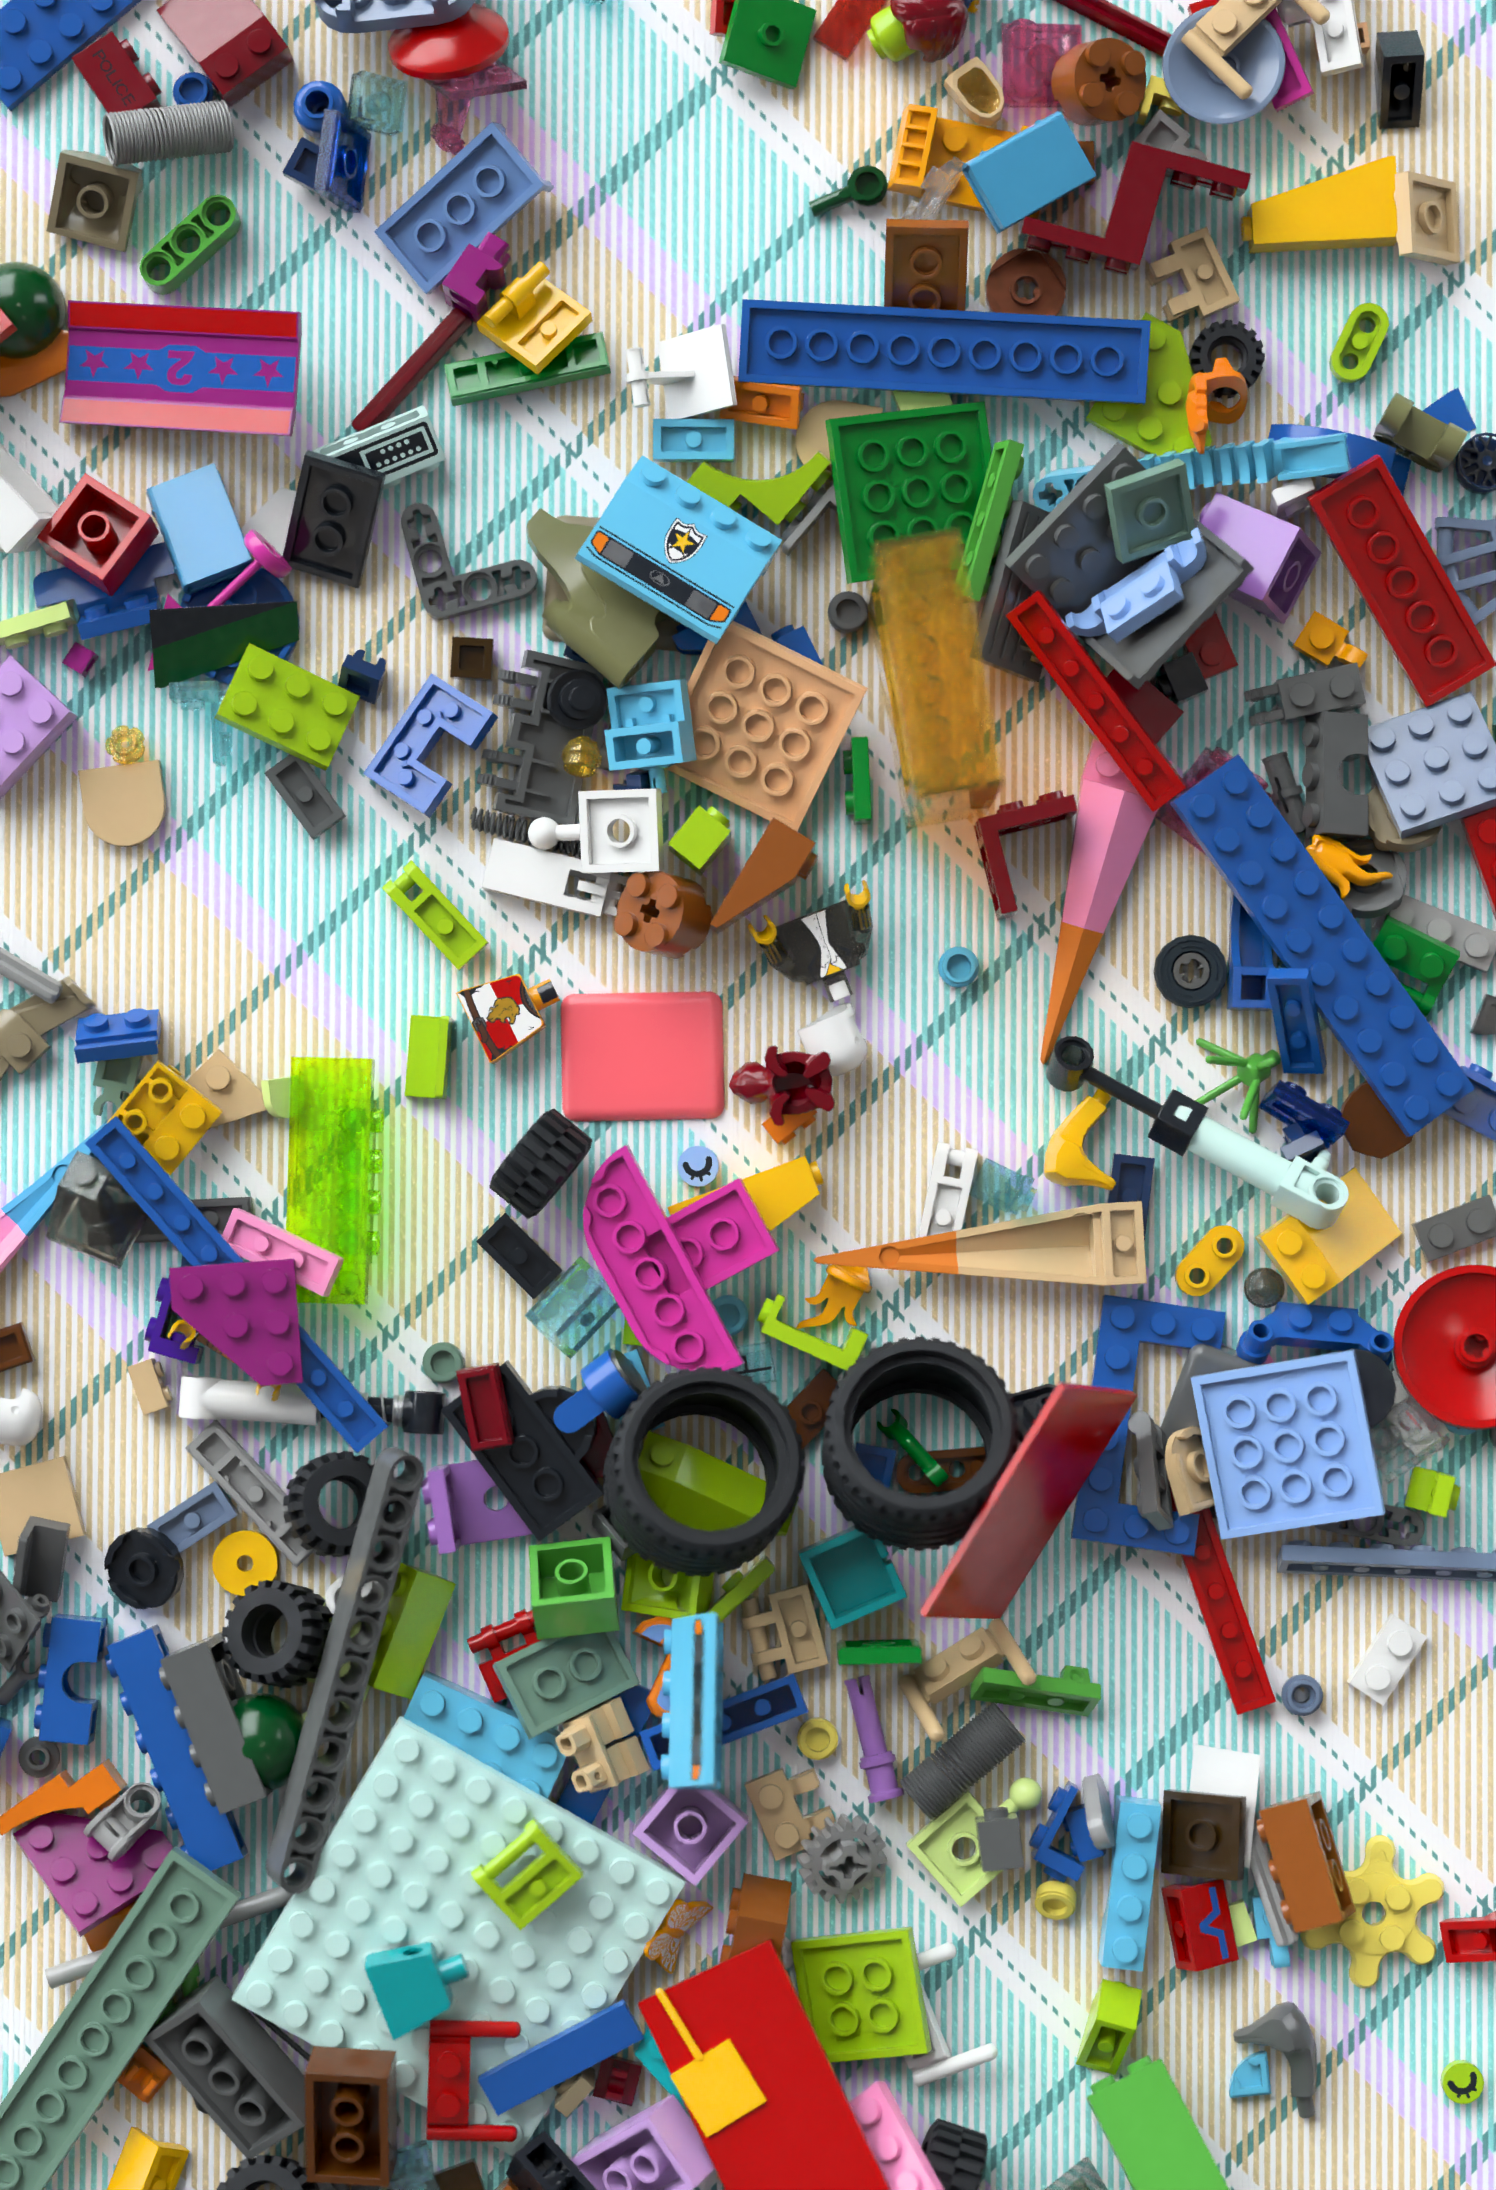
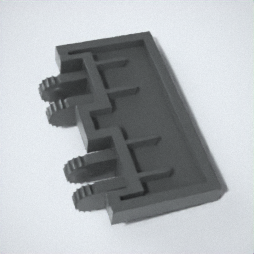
(997, 637)
(539, 780)

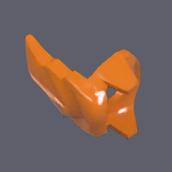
(1201, 411)

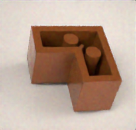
(757, 1914)

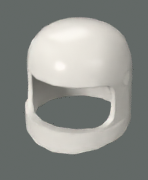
(838, 1035)
(20, 1418)

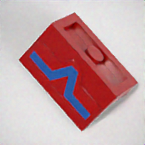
(1200, 1925)

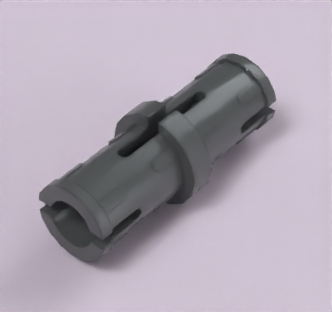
(1285, 790)

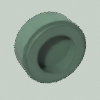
(442, 1362)

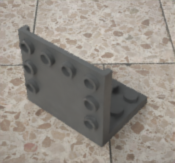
(1075, 559)

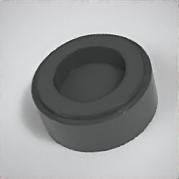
(848, 612)

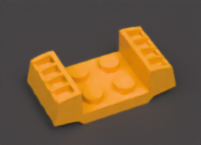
(933, 141)

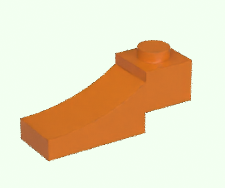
(94, 1790)

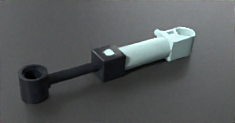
(1183, 1126)

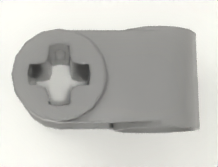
(119, 1825)

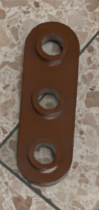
(971, 1457)

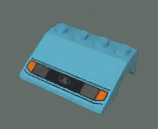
(695, 1703)

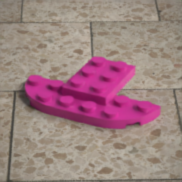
(666, 1264)

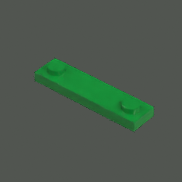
(505, 375)

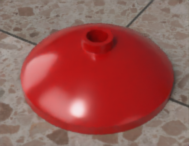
(450, 47)

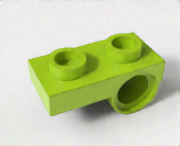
(1432, 1491)

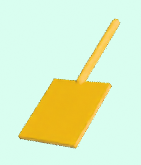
(715, 2083)

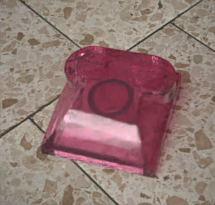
(1029, 58)

